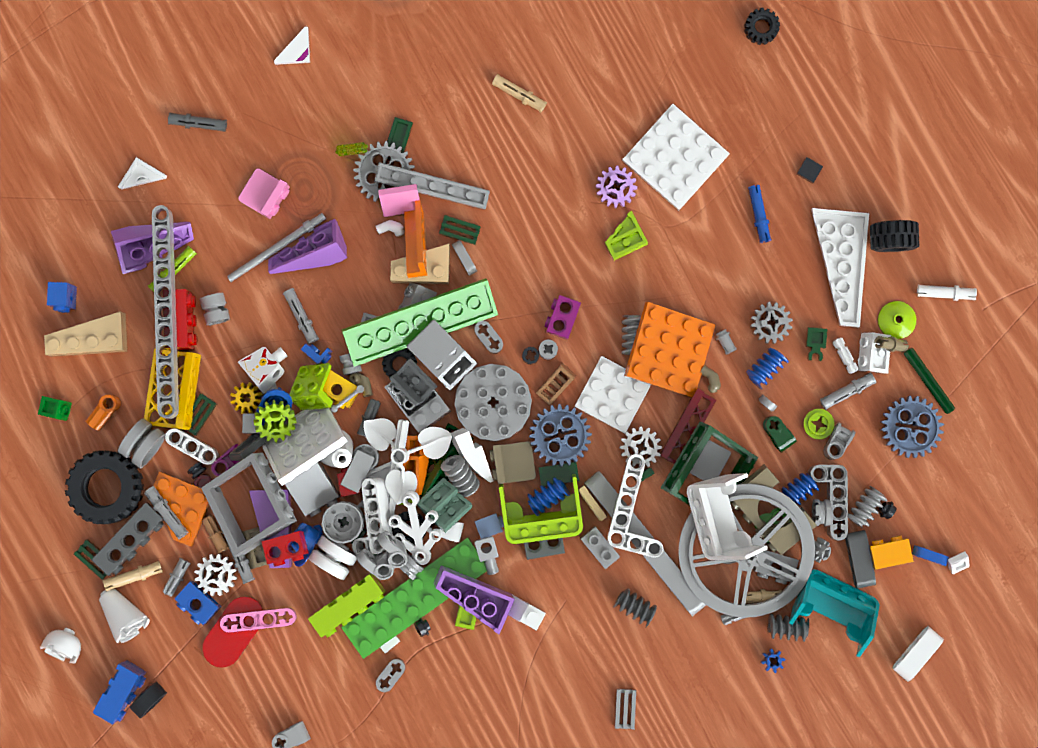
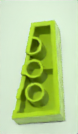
(347, 604)

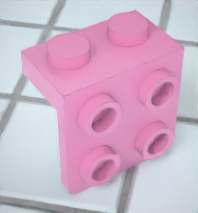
(264, 193)

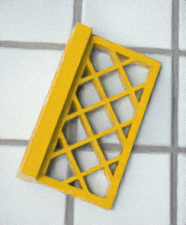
(186, 394)

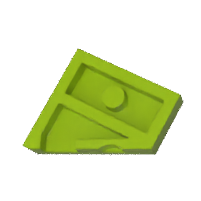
(626, 238)

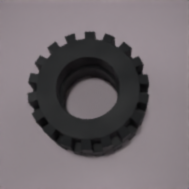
(894, 236)

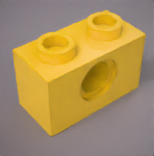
(347, 388)

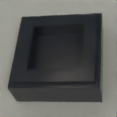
(809, 170)

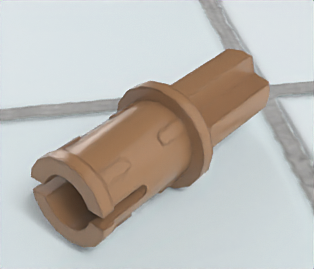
(215, 534)

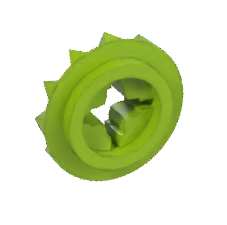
(826, 419)

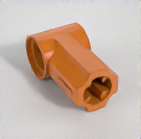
(102, 413)

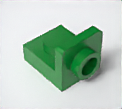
(54, 408)

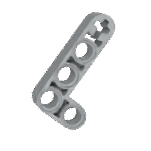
(841, 502)

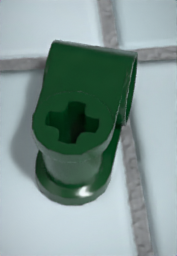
(781, 435)

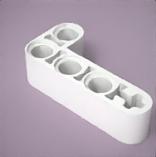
(370, 488)

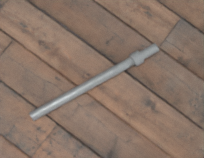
(307, 226)

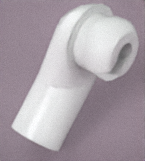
(392, 226)

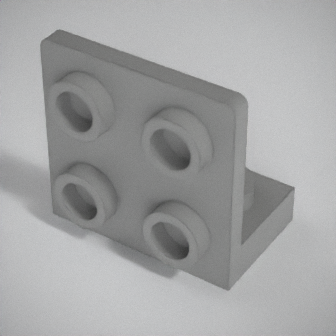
(710, 461)

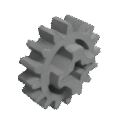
(770, 313)

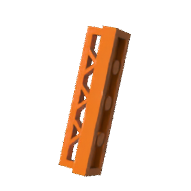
(415, 241)

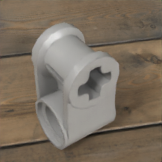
(840, 439)
(294, 736)

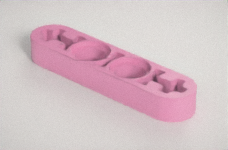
(258, 620)

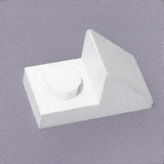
(526, 613)

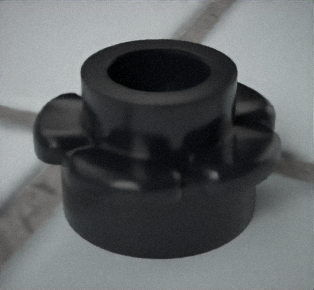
(888, 510)
(422, 627)

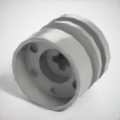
(332, 525)

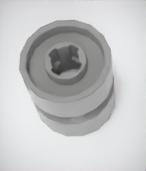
(215, 309)

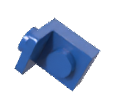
(313, 353)

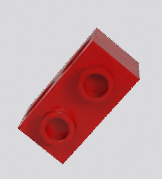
(284, 544)

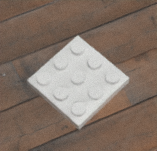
(612, 395)

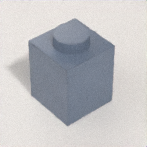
(489, 525)

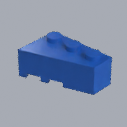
(120, 692)

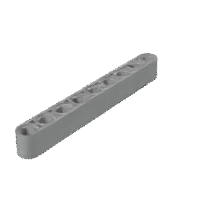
(663, 564)

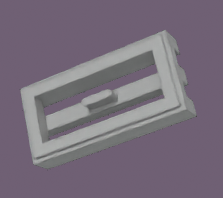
(625, 712)

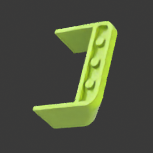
(546, 525)

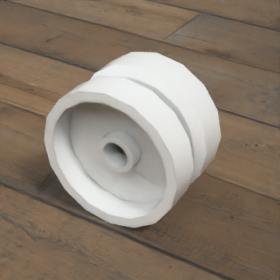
(333, 557)

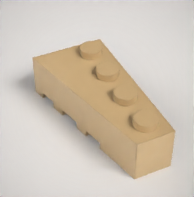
(93, 337)

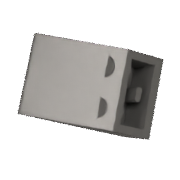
(441, 354)
(422, 415)

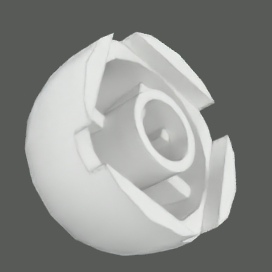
(62, 644)

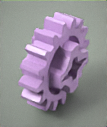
(605, 191)

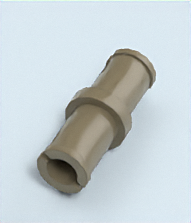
(891, 344)

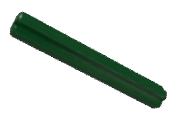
(929, 380)

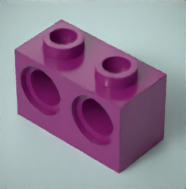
(566, 318)

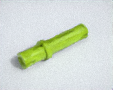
(179, 262)

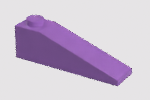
(135, 244)
(319, 249)

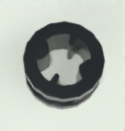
(536, 357)
(196, 470)

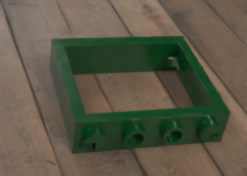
(692, 452)

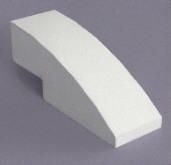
(472, 453)

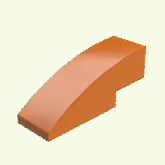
(417, 462)

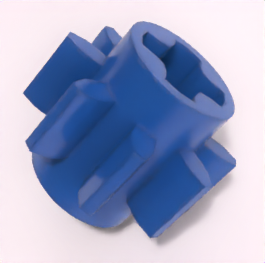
(774, 666)

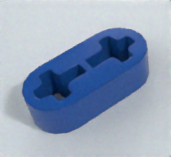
(930, 555)

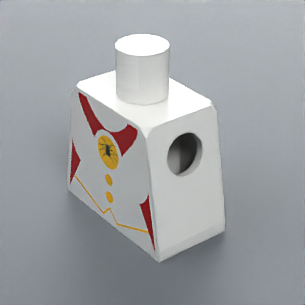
(264, 367)

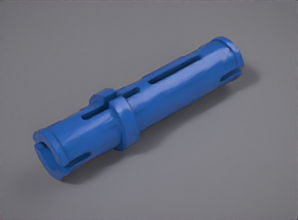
(761, 221)

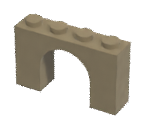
(788, 533)

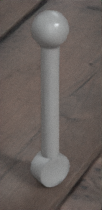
(359, 389)

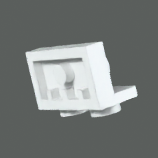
(870, 357)

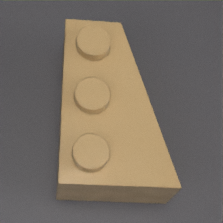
(437, 268)

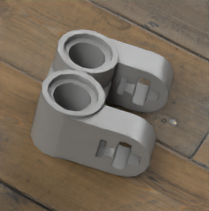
(384, 563)

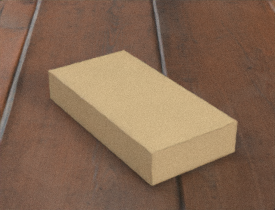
(592, 503)

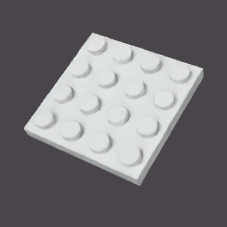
(675, 157)
(311, 441)

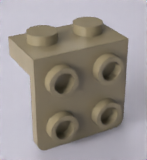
(513, 462)

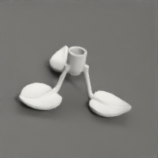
(380, 434)

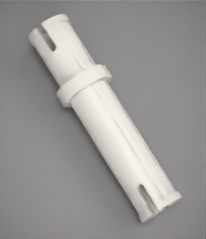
(947, 292)

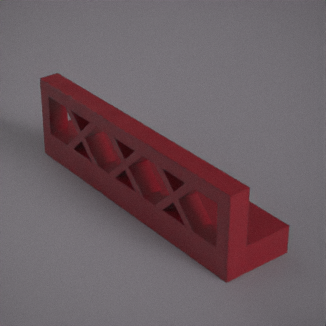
(684, 420)

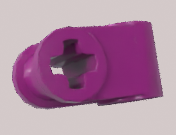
(224, 459)

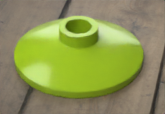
(887, 319)

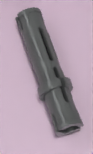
(197, 122)

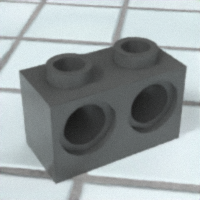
(544, 549)

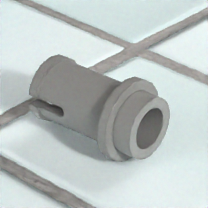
(725, 341)

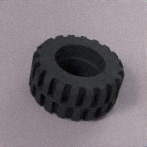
(79, 492)

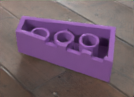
(267, 516)
(476, 597)

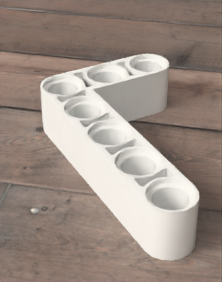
(627, 511)

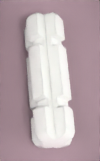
(845, 355)

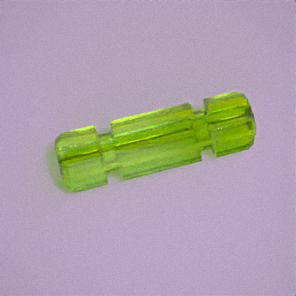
(351, 149)

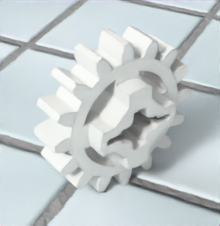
(631, 443)
(210, 567)

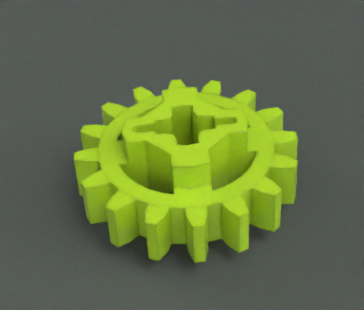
(274, 413)

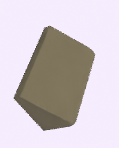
(255, 556)

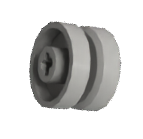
(141, 443)

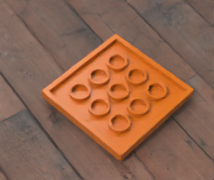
(669, 349)

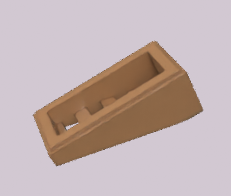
(567, 372)

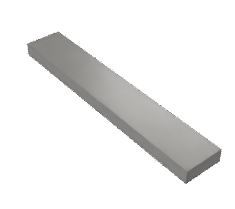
(432, 185)

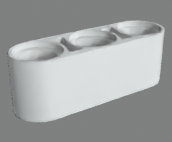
(182, 445)
(918, 653)

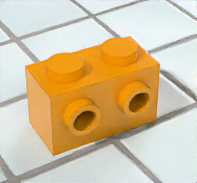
(891, 552)

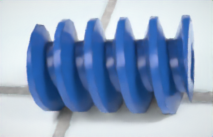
(766, 366)
(800, 488)
(548, 496)

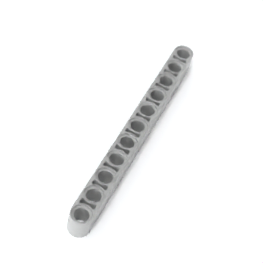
(160, 303)

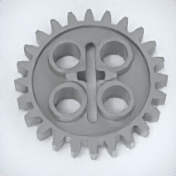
(367, 166)

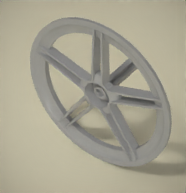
(792, 511)

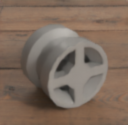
(546, 349)

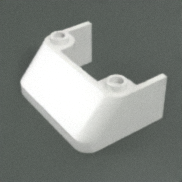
(716, 521)

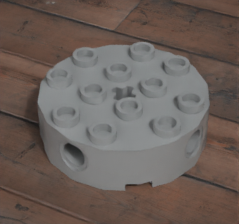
(497, 383)

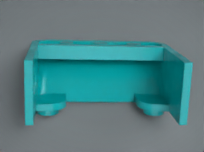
(841, 604)

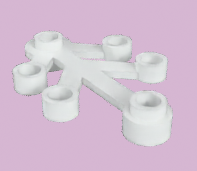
(415, 530)

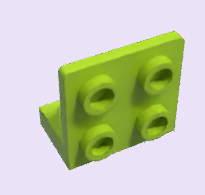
(308, 387)

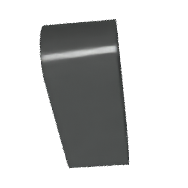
(860, 559)

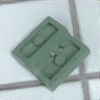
(446, 502)

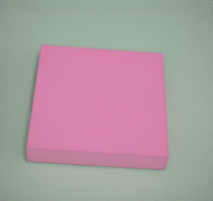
(398, 199)

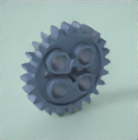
(909, 443)
(565, 451)

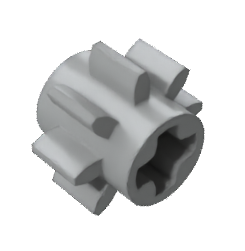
(822, 550)

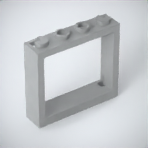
(225, 516)

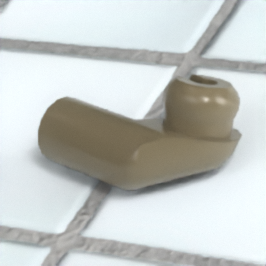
(713, 377)
(360, 379)

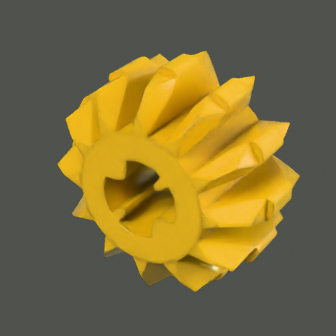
(239, 398)

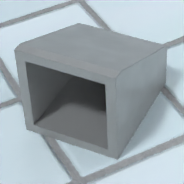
(313, 490)

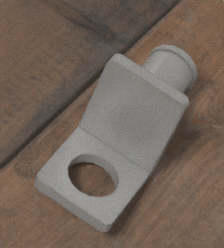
(488, 554)

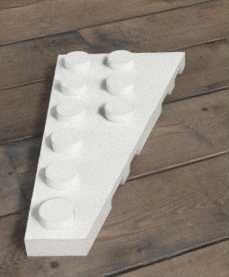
(843, 250)

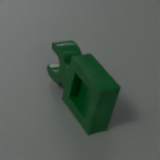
(816, 339)

